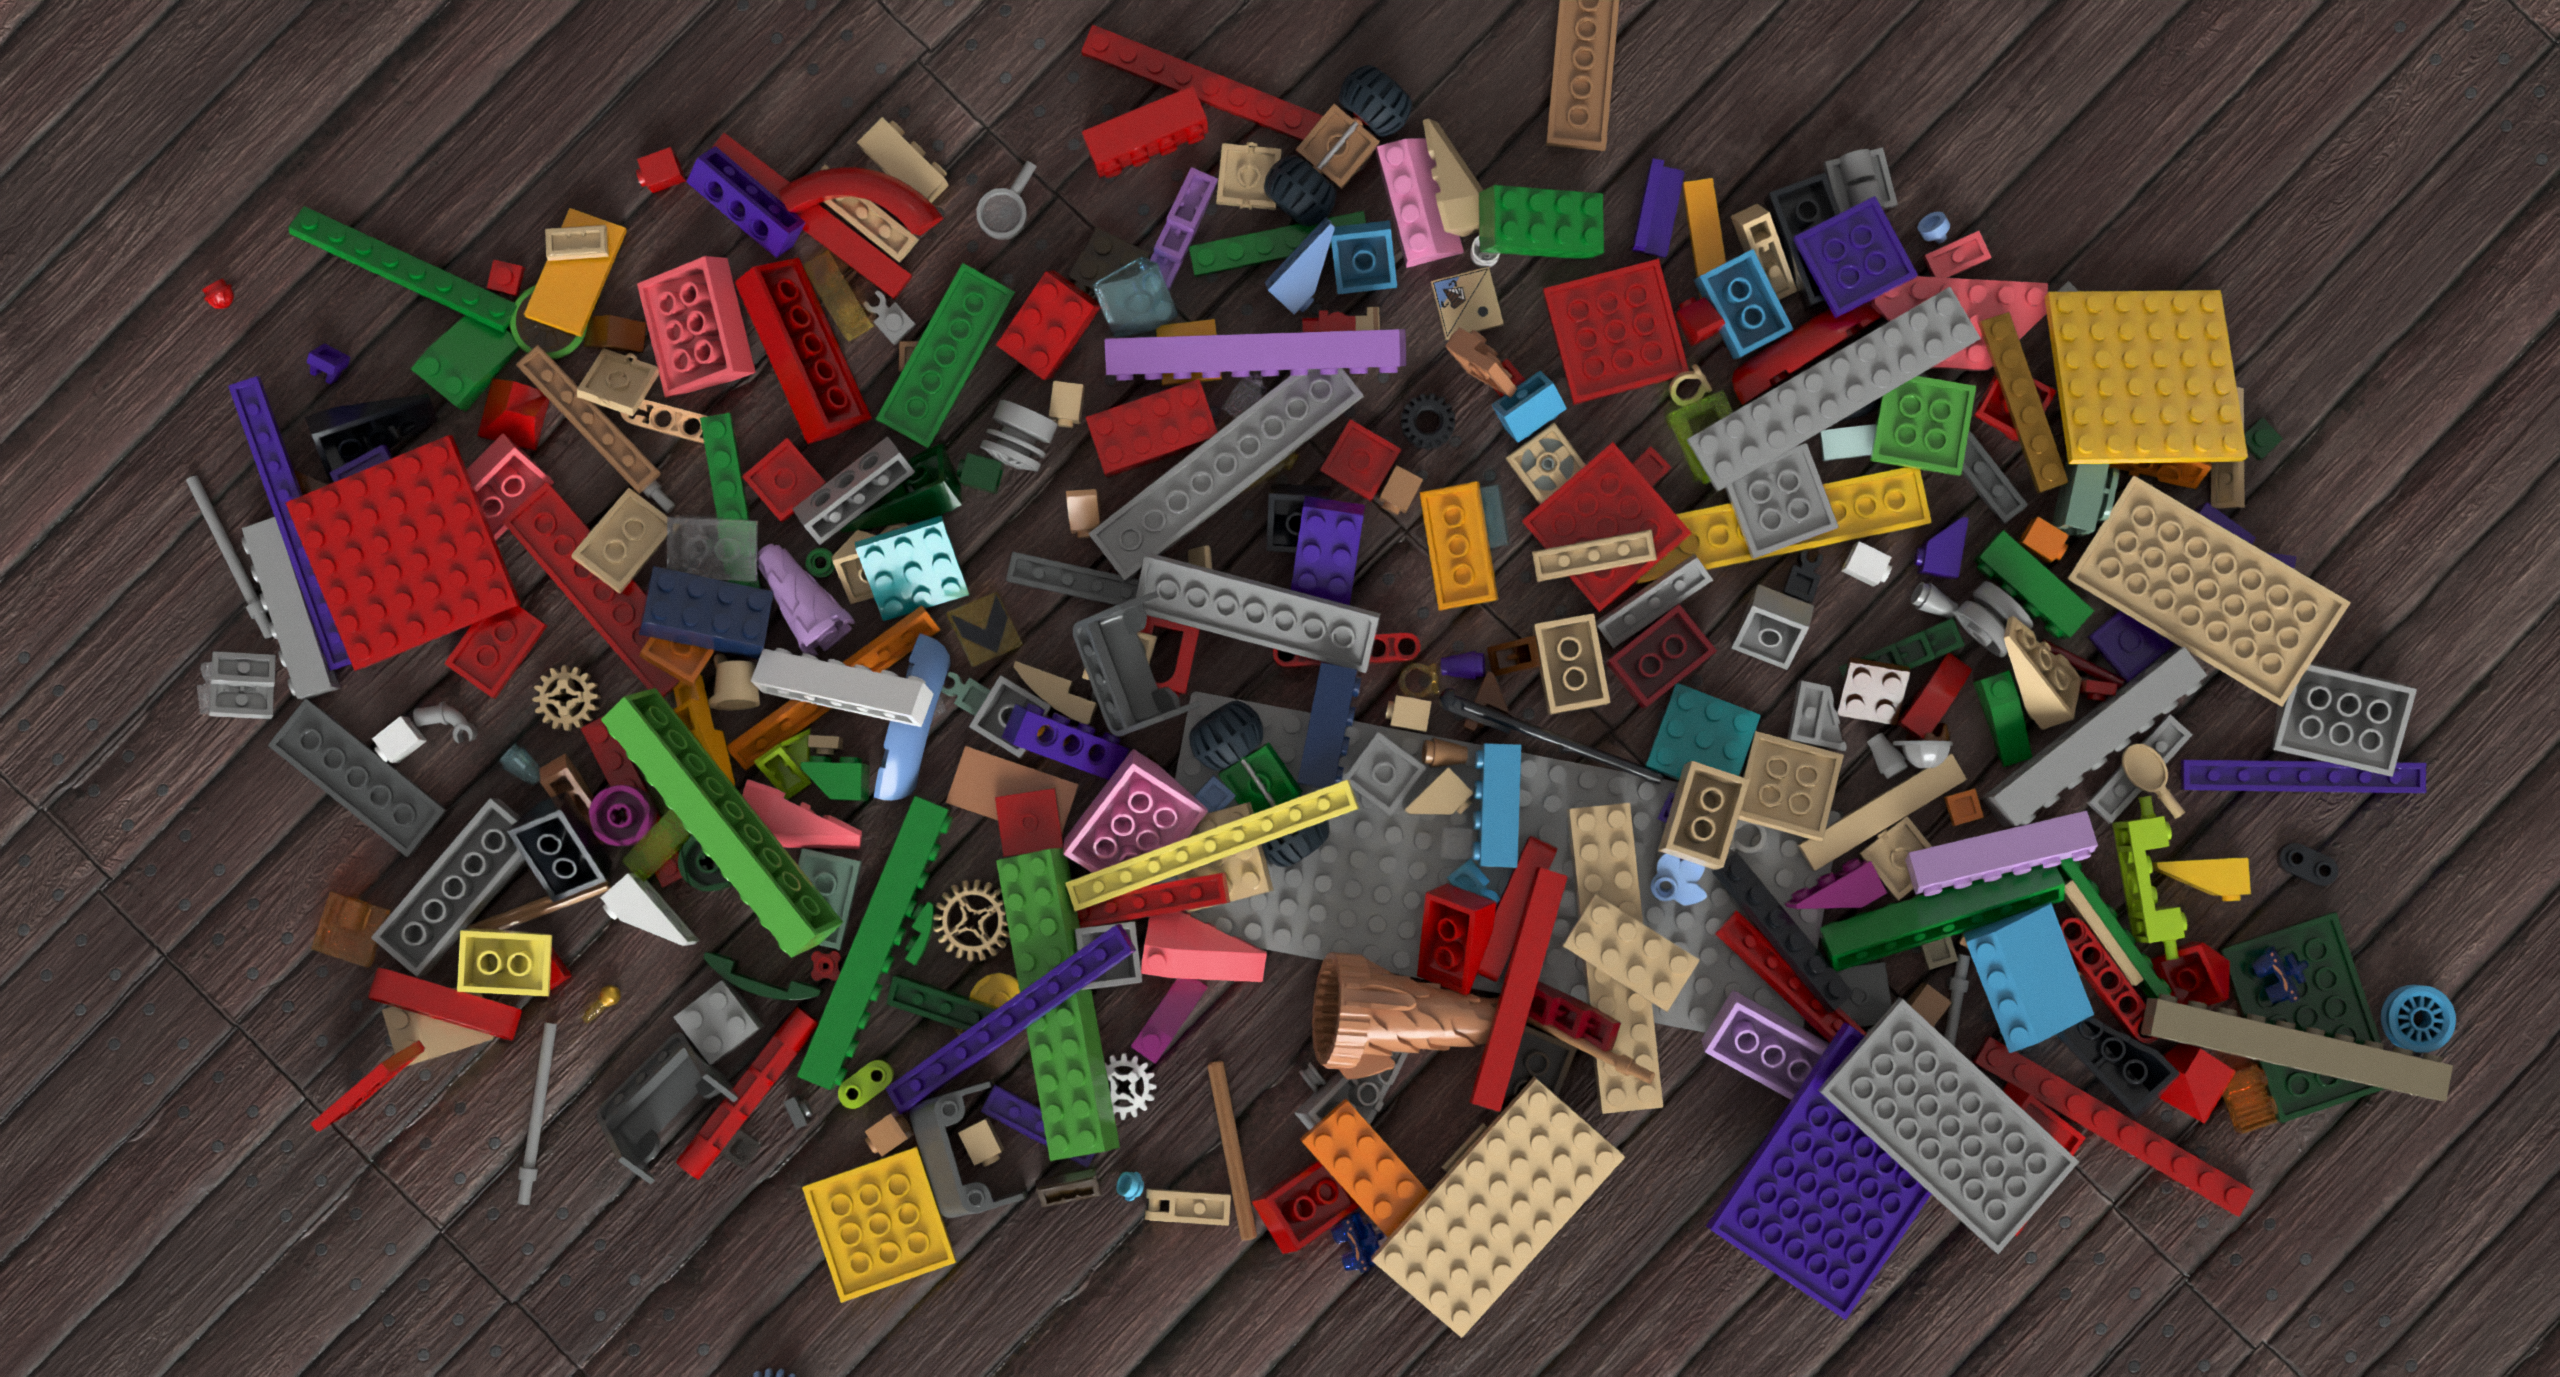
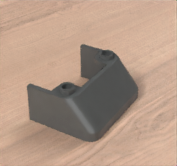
(1121, 670)
(654, 1097)
(929, 1126)

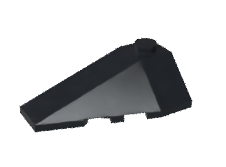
(358, 428)
(2121, 1064)

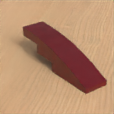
(1573, 1017)

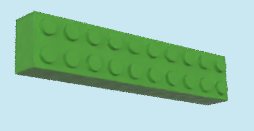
(721, 821)
(1067, 1039)

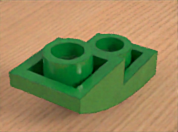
(924, 924)

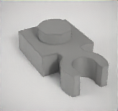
(891, 320)

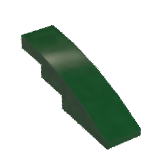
(1919, 647)

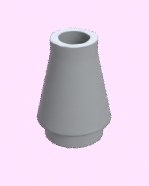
(1931, 600)
(1887, 757)

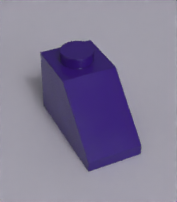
(1943, 552)

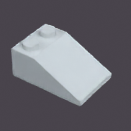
(644, 908)

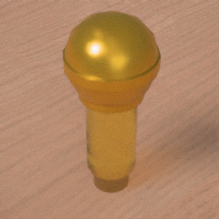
(608, 996)

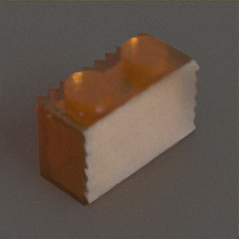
(2248, 1099)

